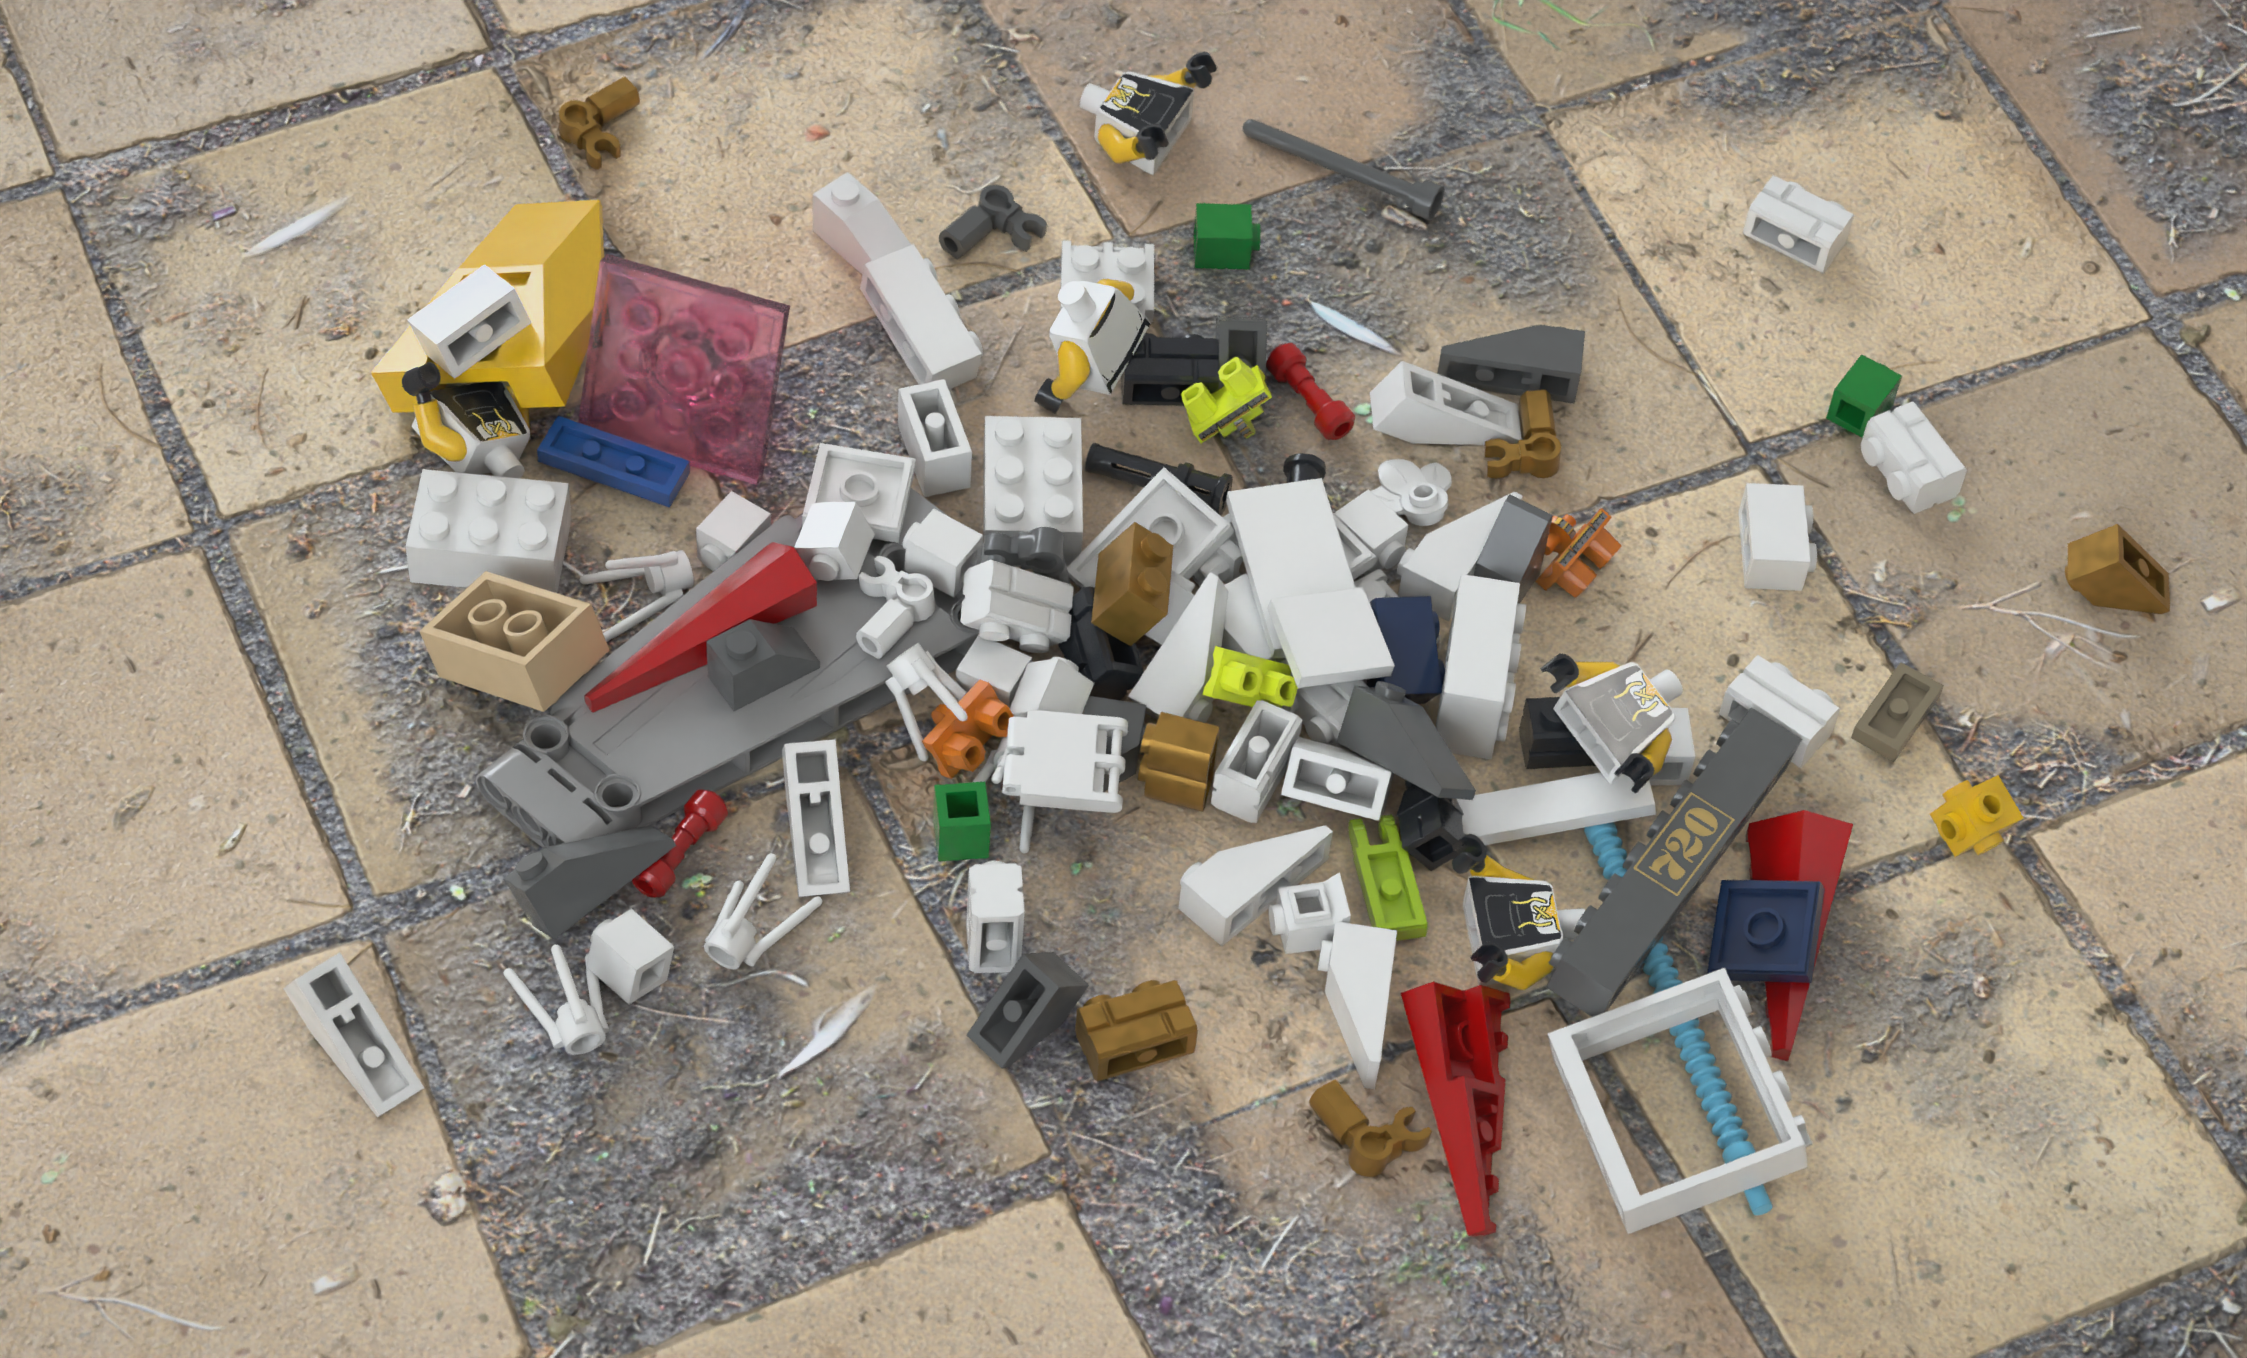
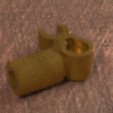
(582, 121)
(1538, 452)
(1369, 1145)

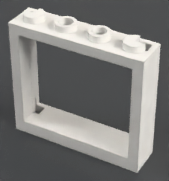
(1648, 1017)

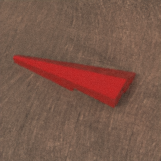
(763, 589)
(1796, 849)
(1458, 1053)

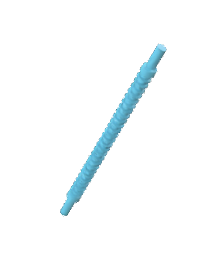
(1688, 1035)

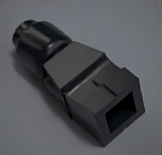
(1429, 826)

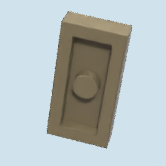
(1897, 711)

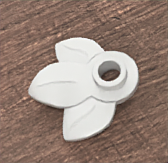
(1413, 490)

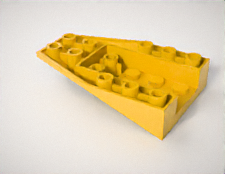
(553, 264)

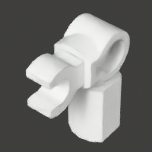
(908, 600)

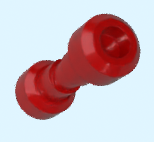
(1331, 417)
(703, 814)

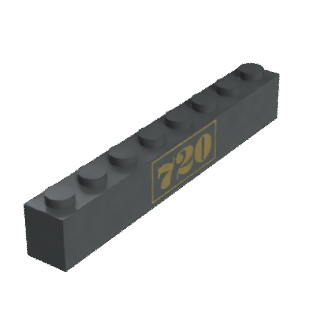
(1672, 864)

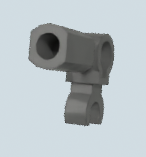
(994, 211)
(1034, 550)

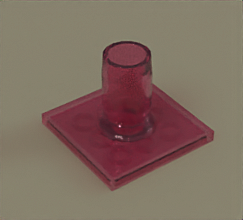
(684, 367)

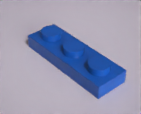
(613, 461)

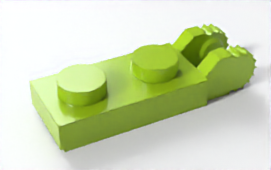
(1388, 880)

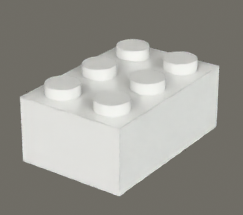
(1033, 478)
(488, 525)
(1480, 666)

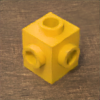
(1966, 820)

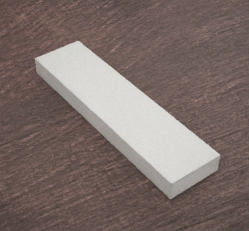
(1554, 807)

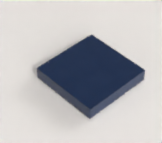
(1767, 930)

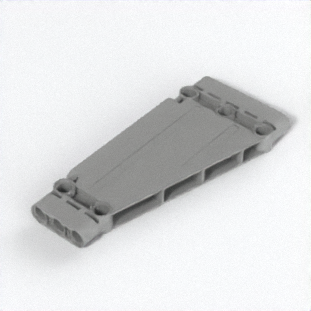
(684, 733)

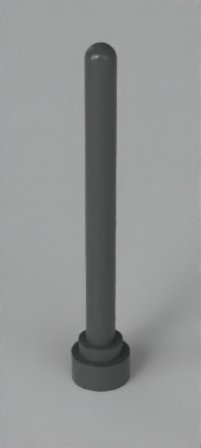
(1422, 197)

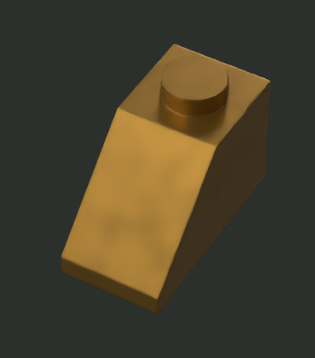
(2117, 572)

